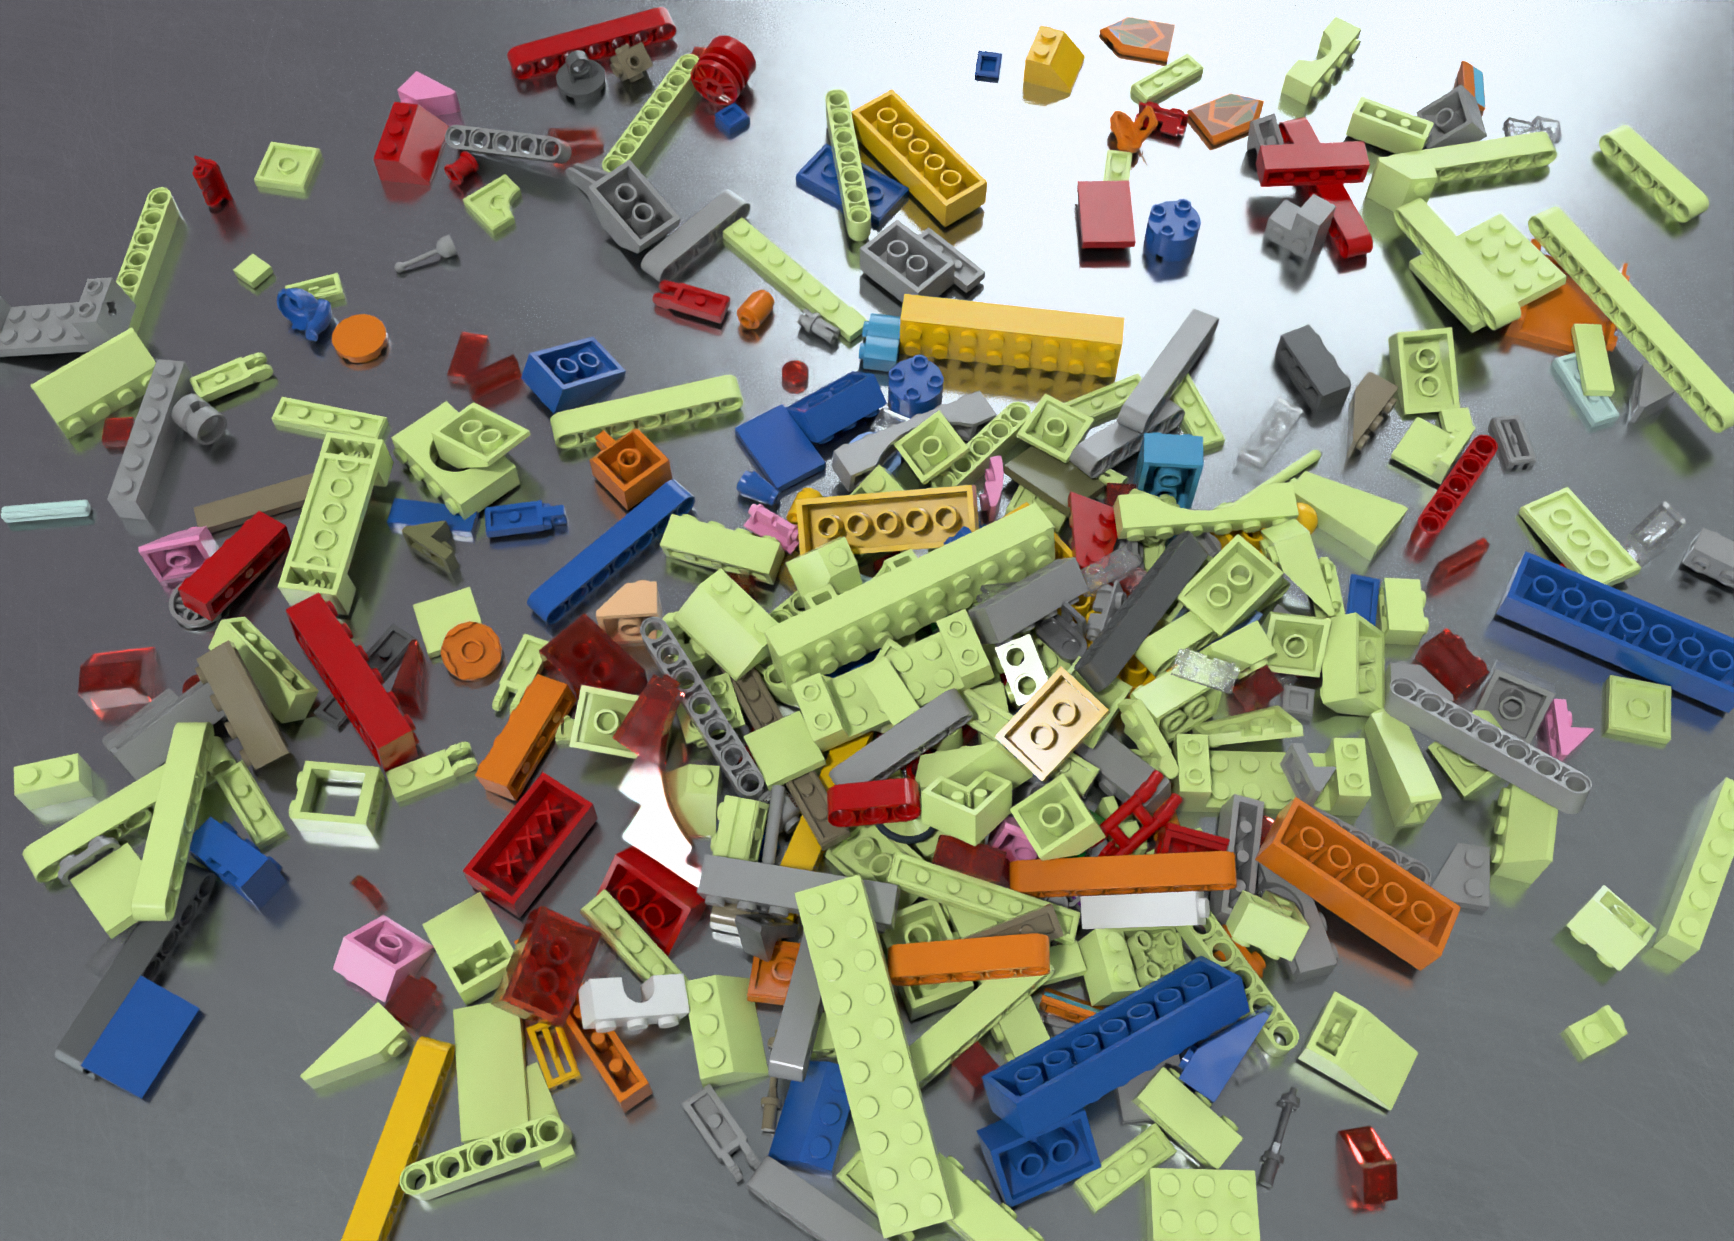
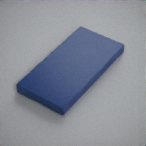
(882, 192)

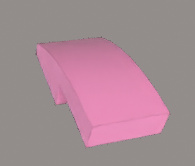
(992, 494)

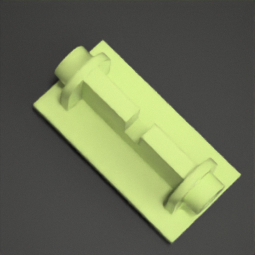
(1332, 583)

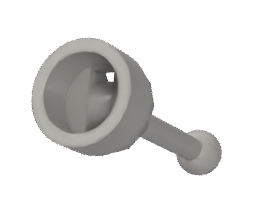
(444, 247)

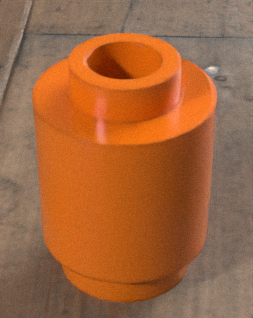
(755, 309)

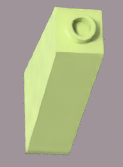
(1350, 514)
(1401, 769)

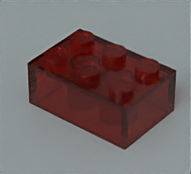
(593, 659)

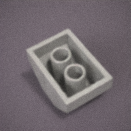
(626, 204)

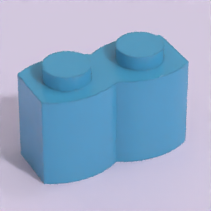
(881, 343)

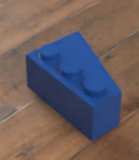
(236, 862)

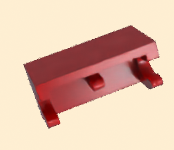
(1180, 839)

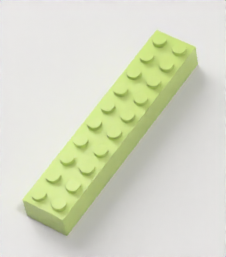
(910, 596)
(874, 1057)

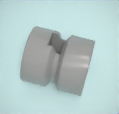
(199, 419)

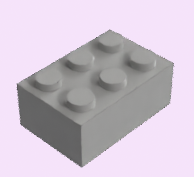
(906, 263)

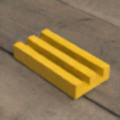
(563, 1078)

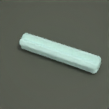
(45, 511)

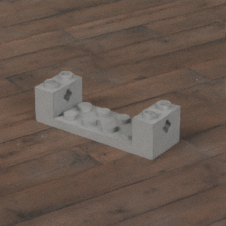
(66, 327)

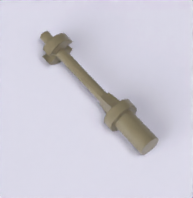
(770, 1102)

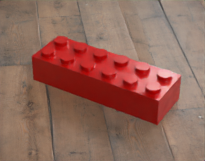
(353, 683)

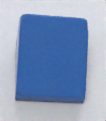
(988, 64)

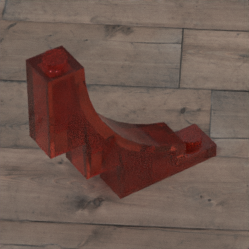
(645, 733)

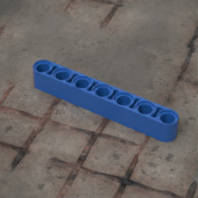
(609, 552)

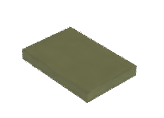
(1051, 478)

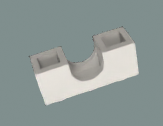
(607, 1006)

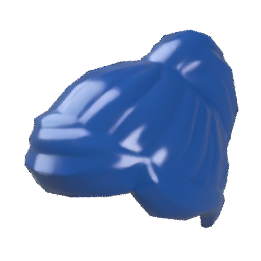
(304, 311)

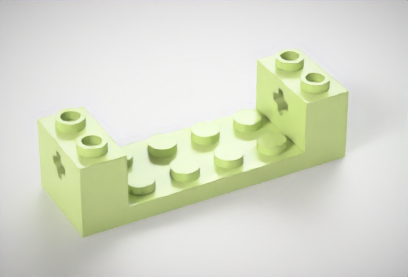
(333, 519)
(847, 708)
(1212, 777)

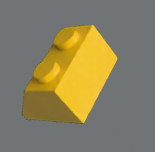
(1053, 60)

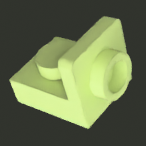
(1596, 1031)

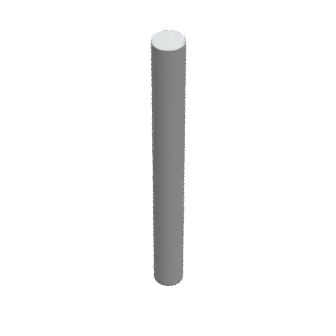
(772, 829)

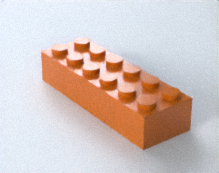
(1358, 884)

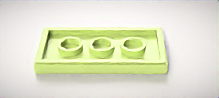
(1579, 538)
(489, 1071)

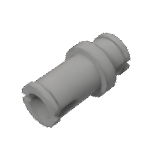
(815, 324)

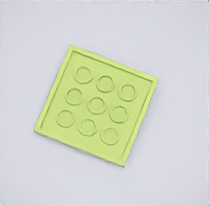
(1510, 259)

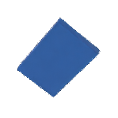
(780, 448)
(140, 1037)

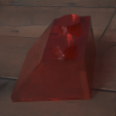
(118, 678)

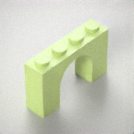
(463, 490)

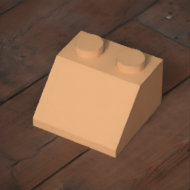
(627, 610)

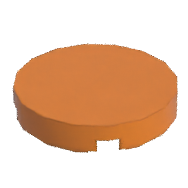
(360, 338)
(471, 651)

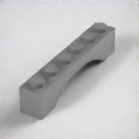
(858, 459)

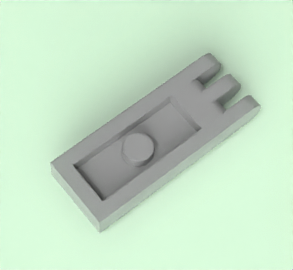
(139, 718)

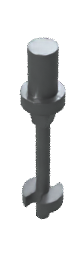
(1273, 1158)

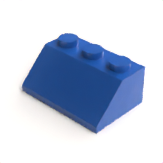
(838, 406)
(813, 1122)
(1040, 1163)

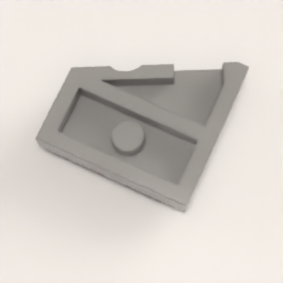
(1466, 877)

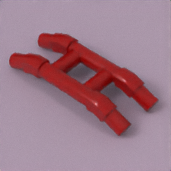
(1134, 805)

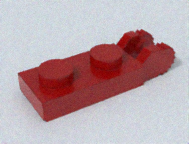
(692, 300)

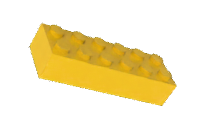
(919, 157)
(888, 519)

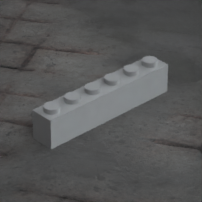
(150, 441)
(773, 888)

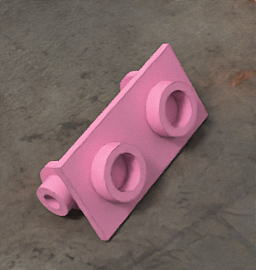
(768, 523)

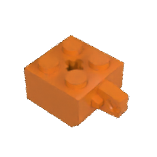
(629, 466)

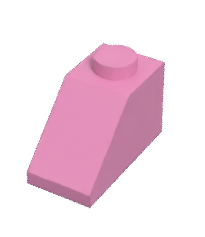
(429, 94)

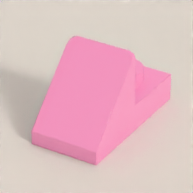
(1562, 737)

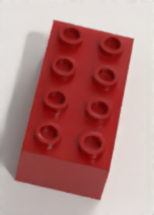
(530, 844)

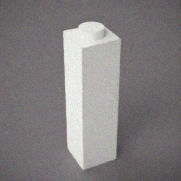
(1144, 910)

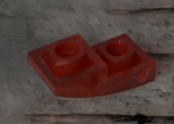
(979, 861)

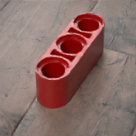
(873, 802)

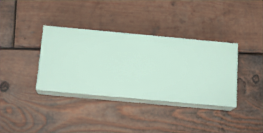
(1596, 409)

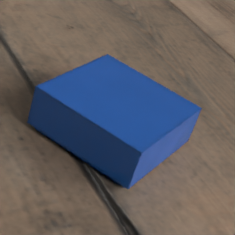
(732, 118)

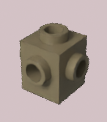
(630, 62)

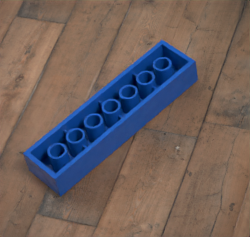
(1621, 630)
(1115, 1046)

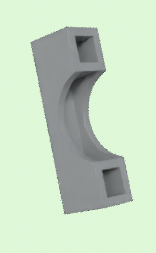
(1316, 954)

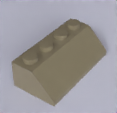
(243, 705)

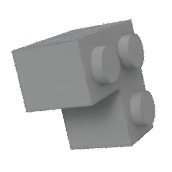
(1301, 228)

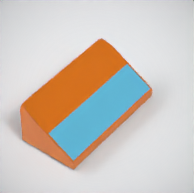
(1473, 81)
(1067, 1006)

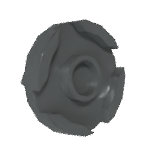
(580, 77)

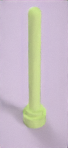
(1282, 476)

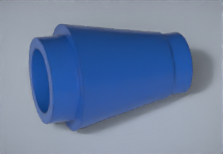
(757, 488)

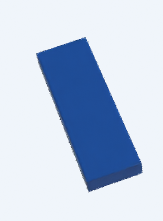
(413, 512)

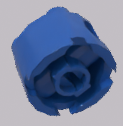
(1172, 230)
(914, 386)

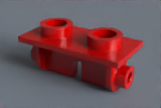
(1173, 120)
(211, 181)

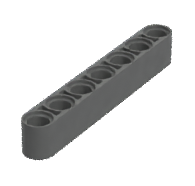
(1141, 611)
(141, 955)

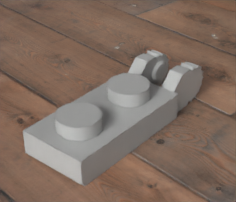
(719, 1129)

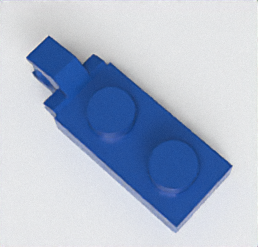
(523, 518)

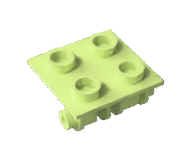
(724, 695)

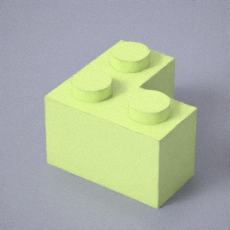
(967, 811)
(1267, 923)

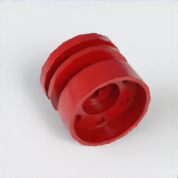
(723, 70)

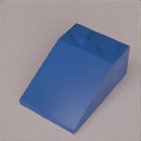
(570, 373)
(1215, 1060)

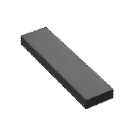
(383, 656)

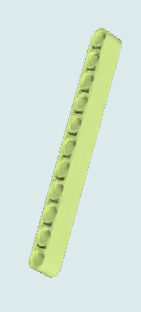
(1635, 318)

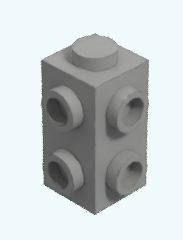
(1712, 556)

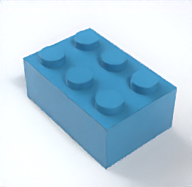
(1170, 466)

